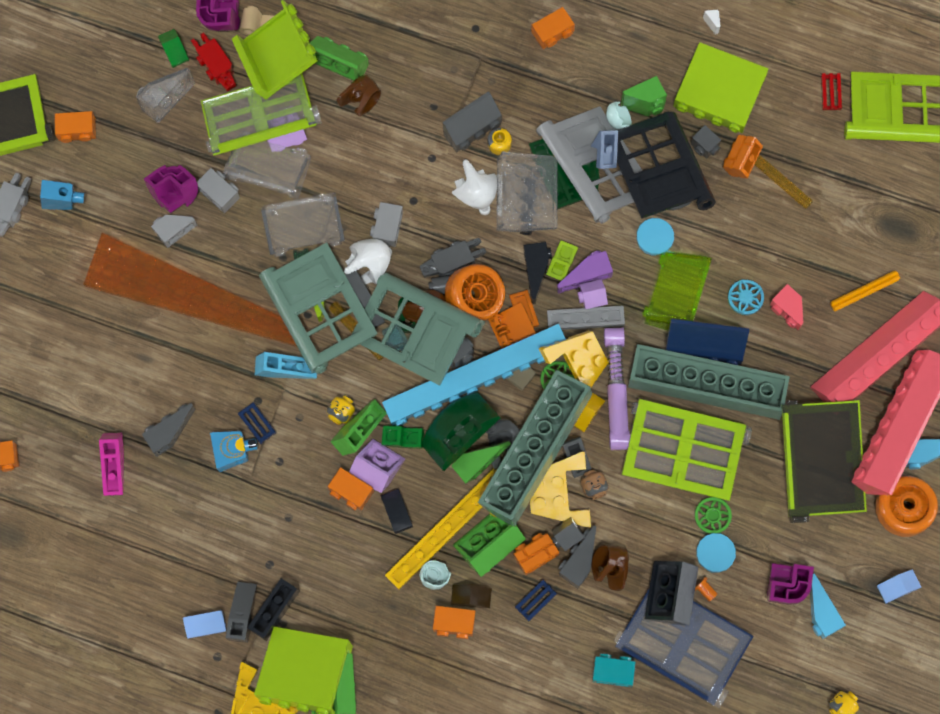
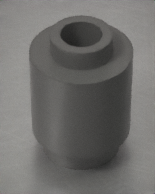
(439, 284)

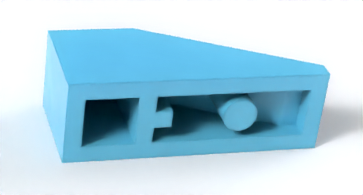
(282, 366)
(924, 453)
(823, 612)

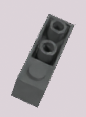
(165, 434)
(579, 564)
(241, 612)

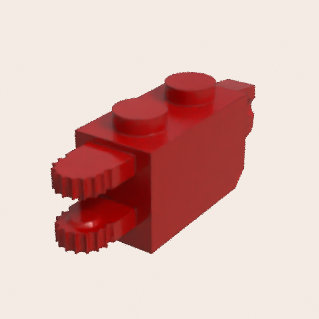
(216, 62)

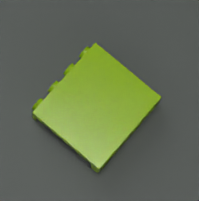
(276, 52)
(720, 88)
(302, 670)

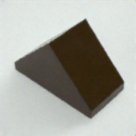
(471, 596)

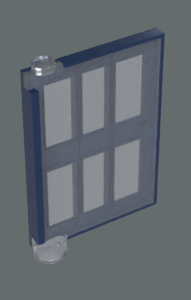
(690, 655)

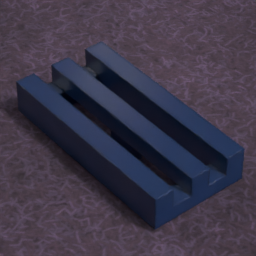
(266, 435)
(541, 606)

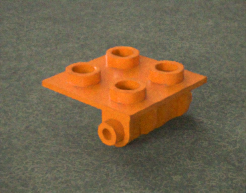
(512, 325)

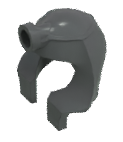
(500, 432)

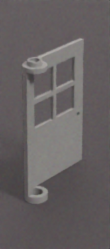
(571, 146)

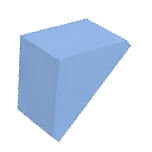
(898, 586)

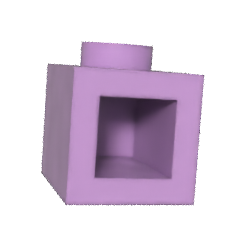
(592, 294)

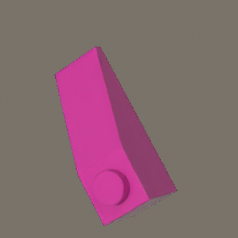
(112, 463)

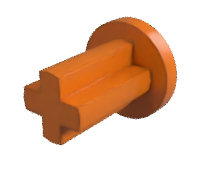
(705, 589)

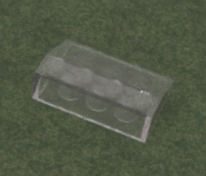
(526, 192)

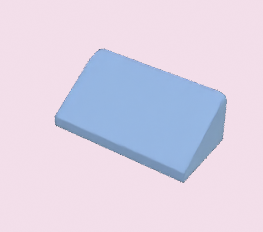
(204, 624)

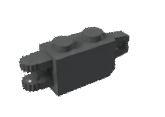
(448, 260)

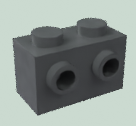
(464, 355)

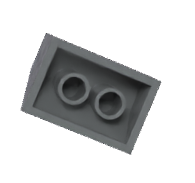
(472, 122)

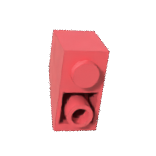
(788, 305)

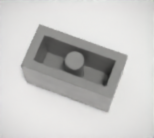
(218, 190)
(387, 224)

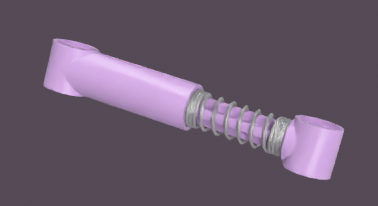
(616, 390)

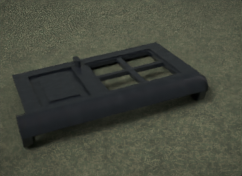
(668, 183)

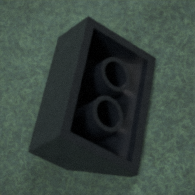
(671, 592)

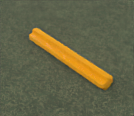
(864, 291)

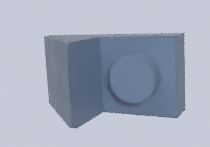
(606, 145)

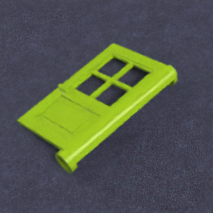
(879, 108)

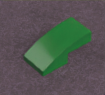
(402, 437)

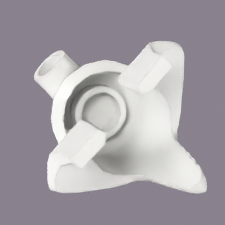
(478, 188)
(370, 254)

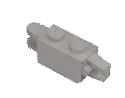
(12, 201)

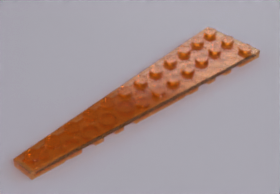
(145, 279)

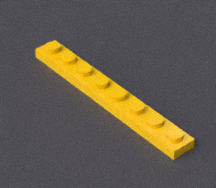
(439, 535)

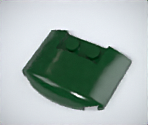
(566, 191)
(458, 428)

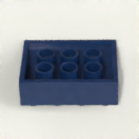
(707, 340)

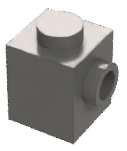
(706, 142)
(567, 534)

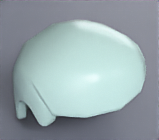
(618, 116)
(434, 574)

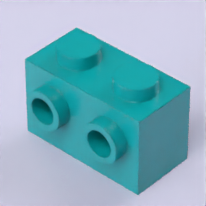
(614, 671)

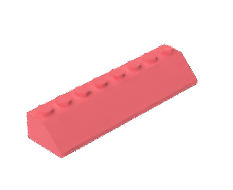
(881, 351)
(901, 426)

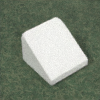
(712, 19)

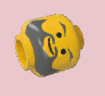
(499, 141)
(340, 410)
(844, 703)

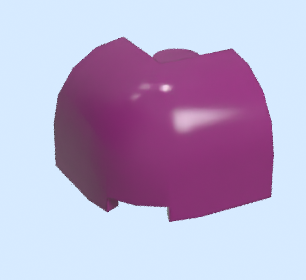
(218, 14)
(172, 187)
(789, 583)

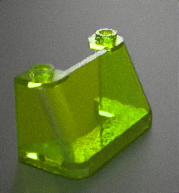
(677, 288)

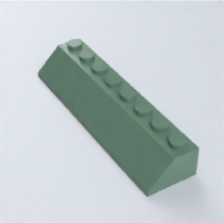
(709, 381)
(535, 447)

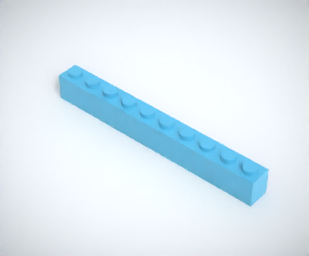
(470, 377)

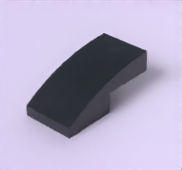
(396, 511)

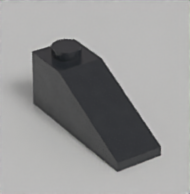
(537, 262)

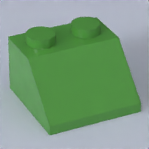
(645, 97)

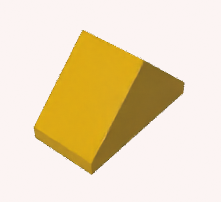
(589, 412)

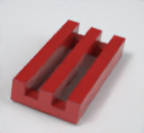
(831, 87)

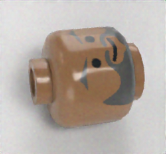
(594, 484)

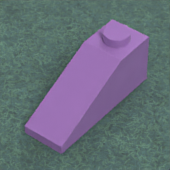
(590, 269)

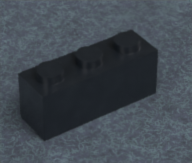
(273, 609)

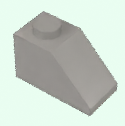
(172, 228)

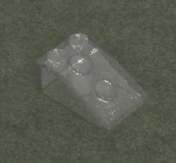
(164, 93)

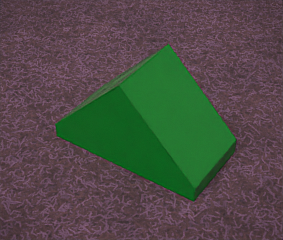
(173, 48)

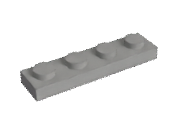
(587, 318)

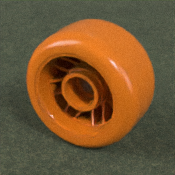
(487, 288)
(904, 521)

